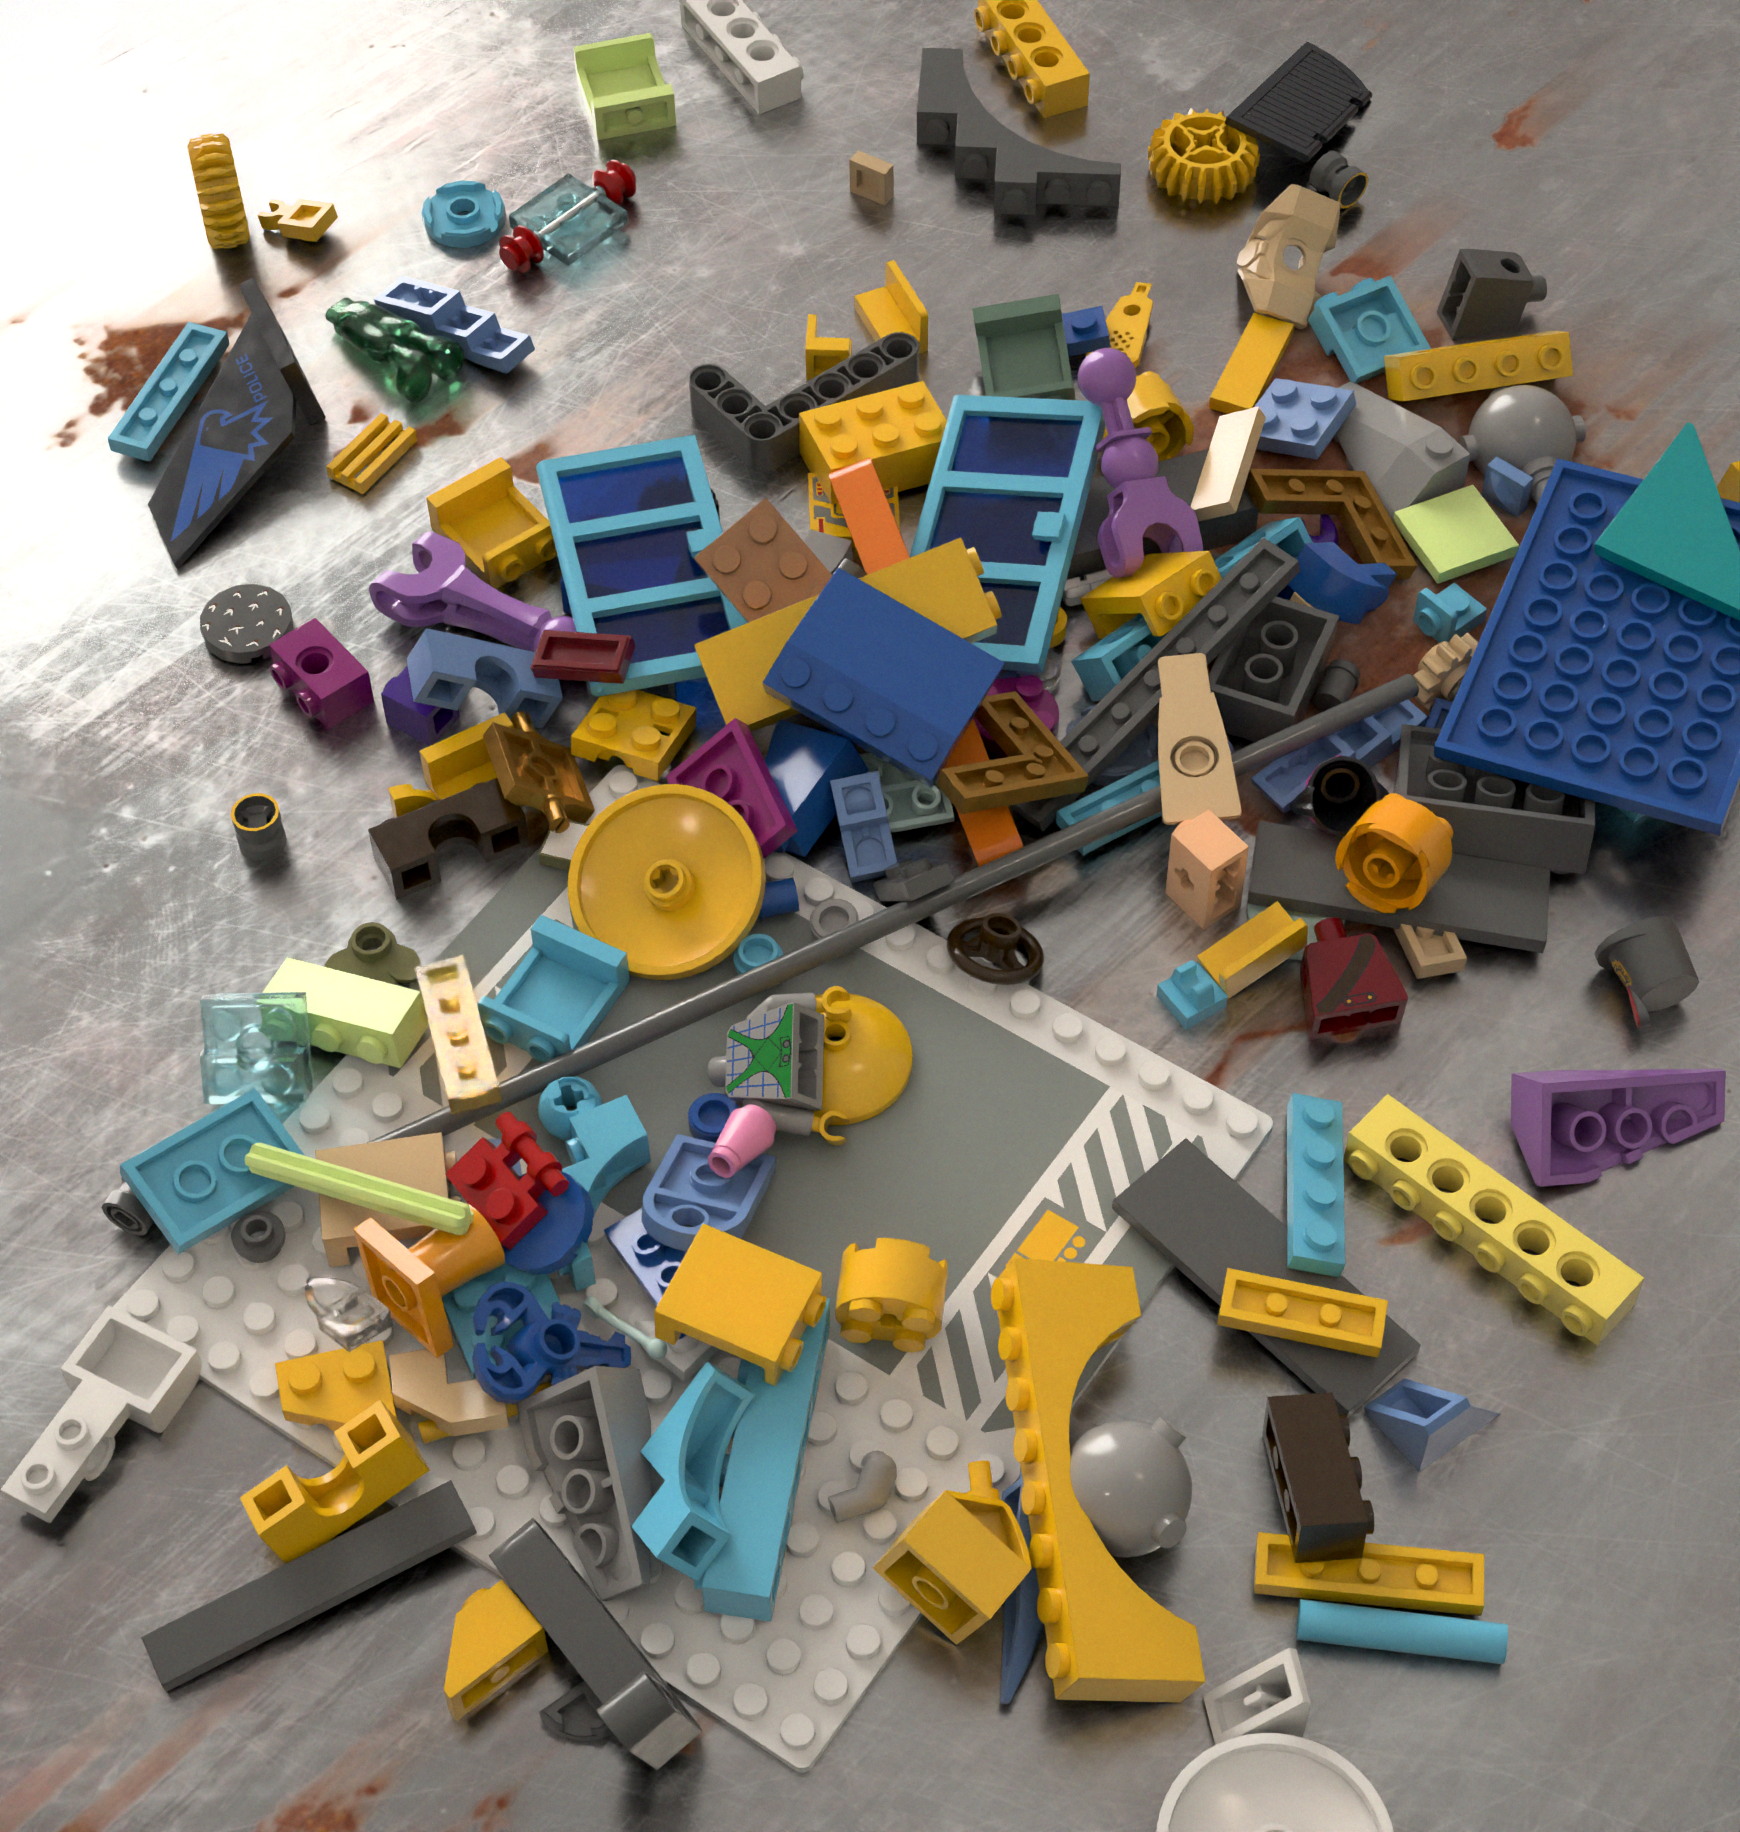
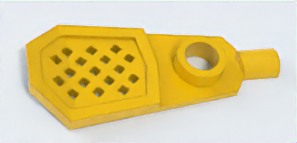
(1130, 332)

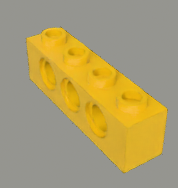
(1035, 54)
(1478, 365)

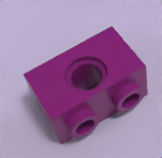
(320, 674)

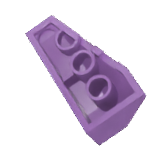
(1594, 1119)

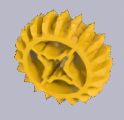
(1202, 157)
(218, 191)

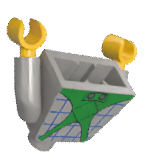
(778, 1060)

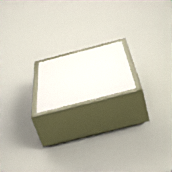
(559, 847)

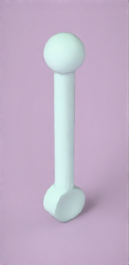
(655, 1347)

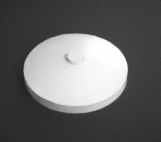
(1272, 1787)

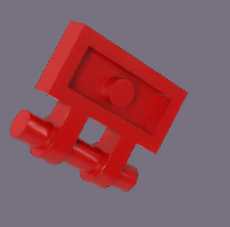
(494, 1187)

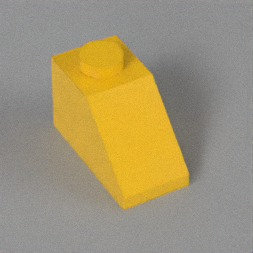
(489, 1647)

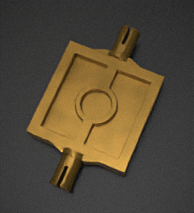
(538, 772)

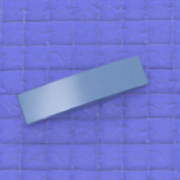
(444, 313)
(1365, 740)

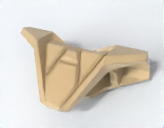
(1294, 219)

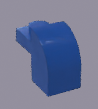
(1338, 584)

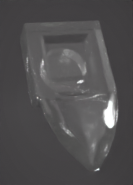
(346, 1311)

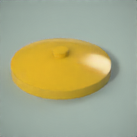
(668, 880)

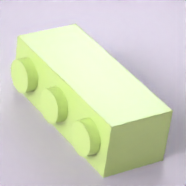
(355, 1012)

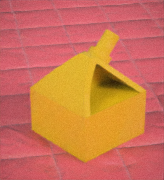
(959, 1557)

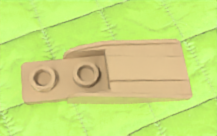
(1193, 744)

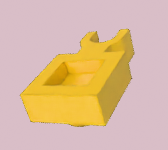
(303, 220)

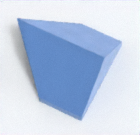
(1425, 1420)

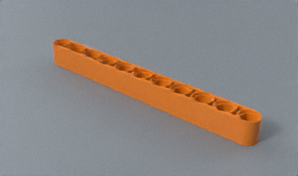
(880, 545)

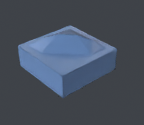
(1507, 486)

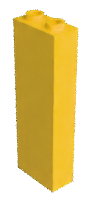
(934, 583)

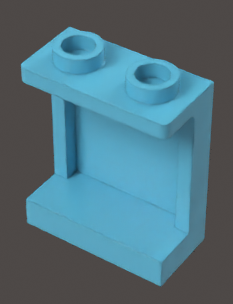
(556, 992)

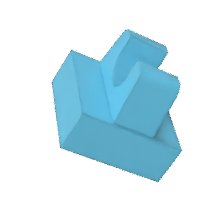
(1191, 994)

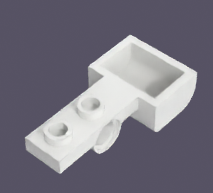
(116, 1375)

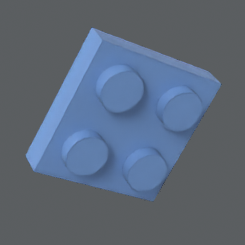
(1302, 417)

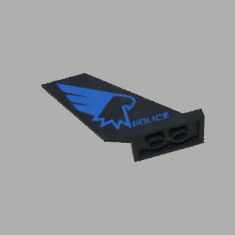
(235, 431)

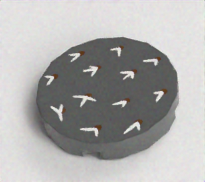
(244, 622)

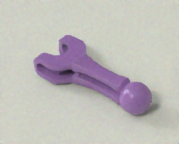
(457, 597)

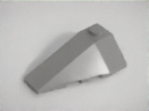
(1400, 451)
(589, 1447)

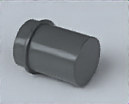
(1337, 684)

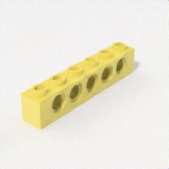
(1520, 1220)

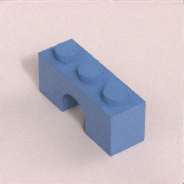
(448, 666)

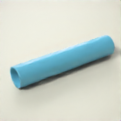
(1402, 1631)

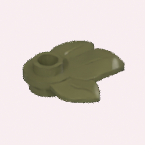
(387, 964)

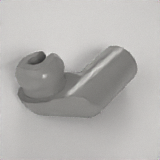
(871, 1488)

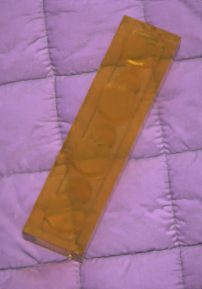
(458, 1035)

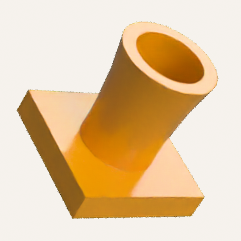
(418, 1277)

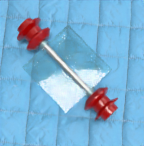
(568, 218)

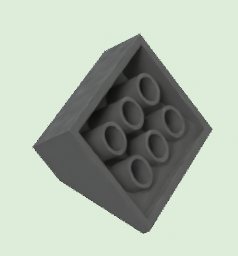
(1495, 813)

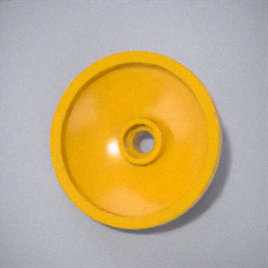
(868, 1065)

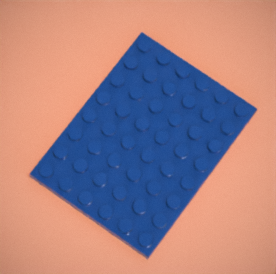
(1602, 673)

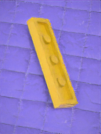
(1382, 1576)

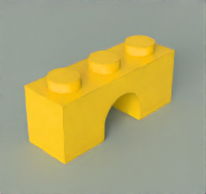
(304, 1513)

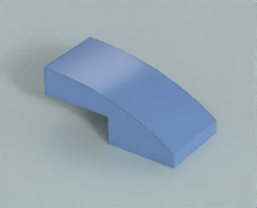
(863, 825)

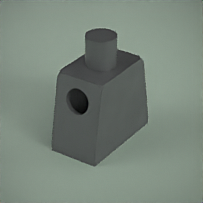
(1487, 293)

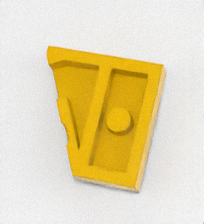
(334, 1385)

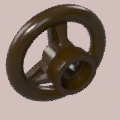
(997, 944)

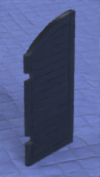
(1301, 103)

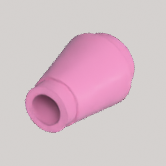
(743, 1138)

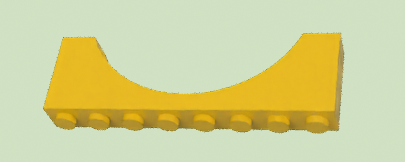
(1099, 1626)

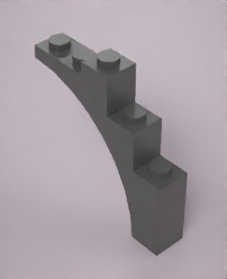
(988, 150)

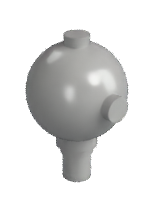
(1525, 430)
(1131, 1483)

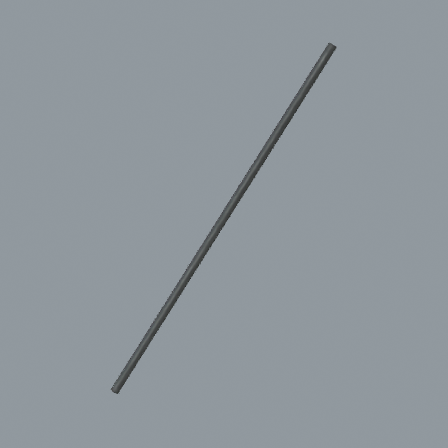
(897, 917)

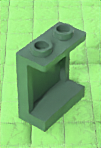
(1024, 349)

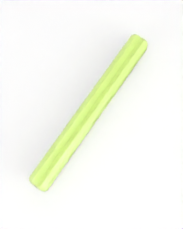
(360, 1188)

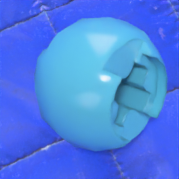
(562, 1094)

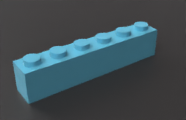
(763, 1482)

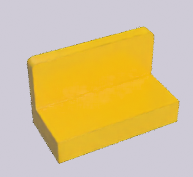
(893, 308)
(460, 760)
(1254, 949)

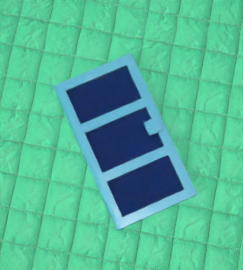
(1015, 490)
(627, 551)

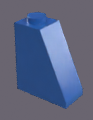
(802, 768)

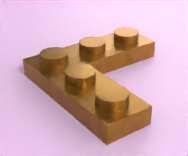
(1340, 494)
(1034, 767)

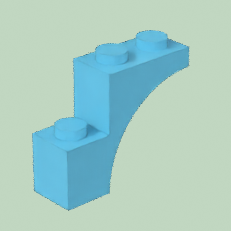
(603, 1150)
(688, 1451)

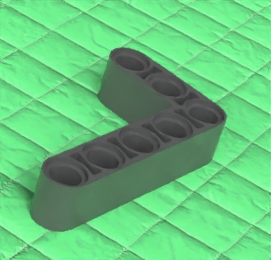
(770, 434)
(633, 1694)

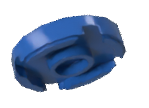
(557, 1235)

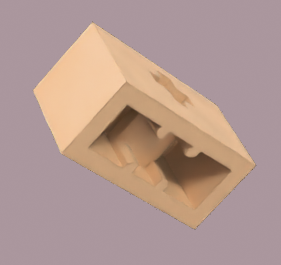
(1206, 869)

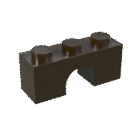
(478, 817)

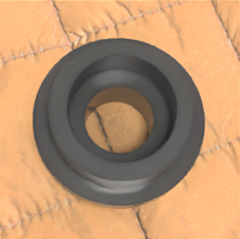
(261, 1248)

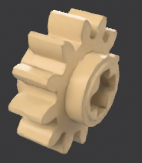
(1444, 669)

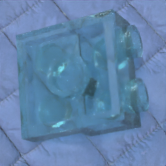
(257, 1045)

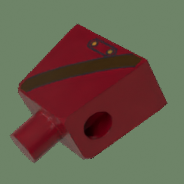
(1348, 983)

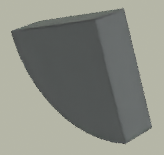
(576, 1715)

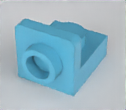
(1448, 613)

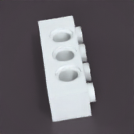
(744, 51)

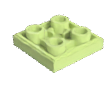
(1455, 534)

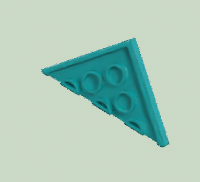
(1678, 529)

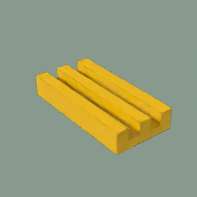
(365, 451)

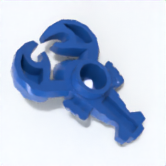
(539, 1347)

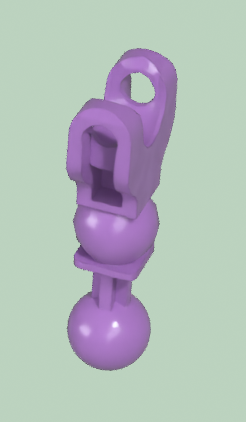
(1140, 500)

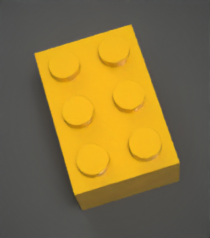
(892, 427)

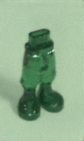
(397, 341)

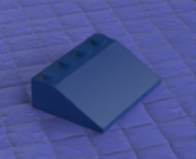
(883, 676)

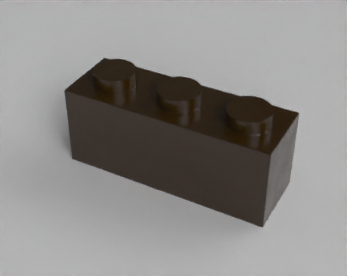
(1316, 1477)

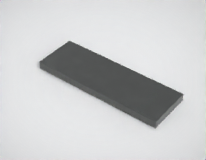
(1473, 898)
(1214, 1224)

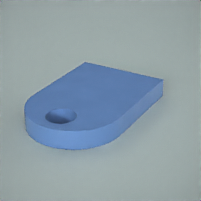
(692, 1194)

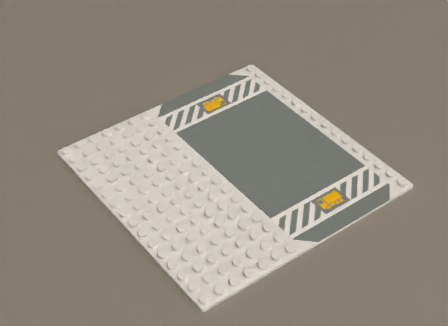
(992, 1153)

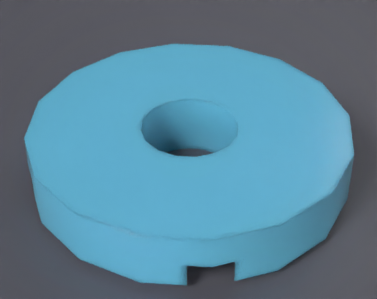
(467, 230)

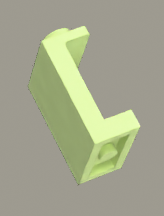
(624, 86)

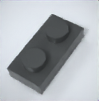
(912, 880)

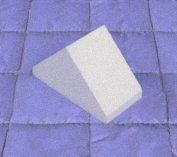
(1261, 1700)

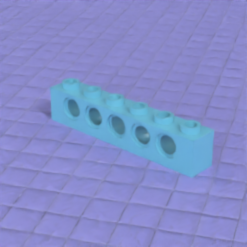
(1120, 651)

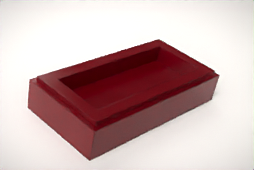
(583, 656)

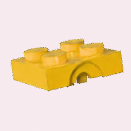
(629, 728)

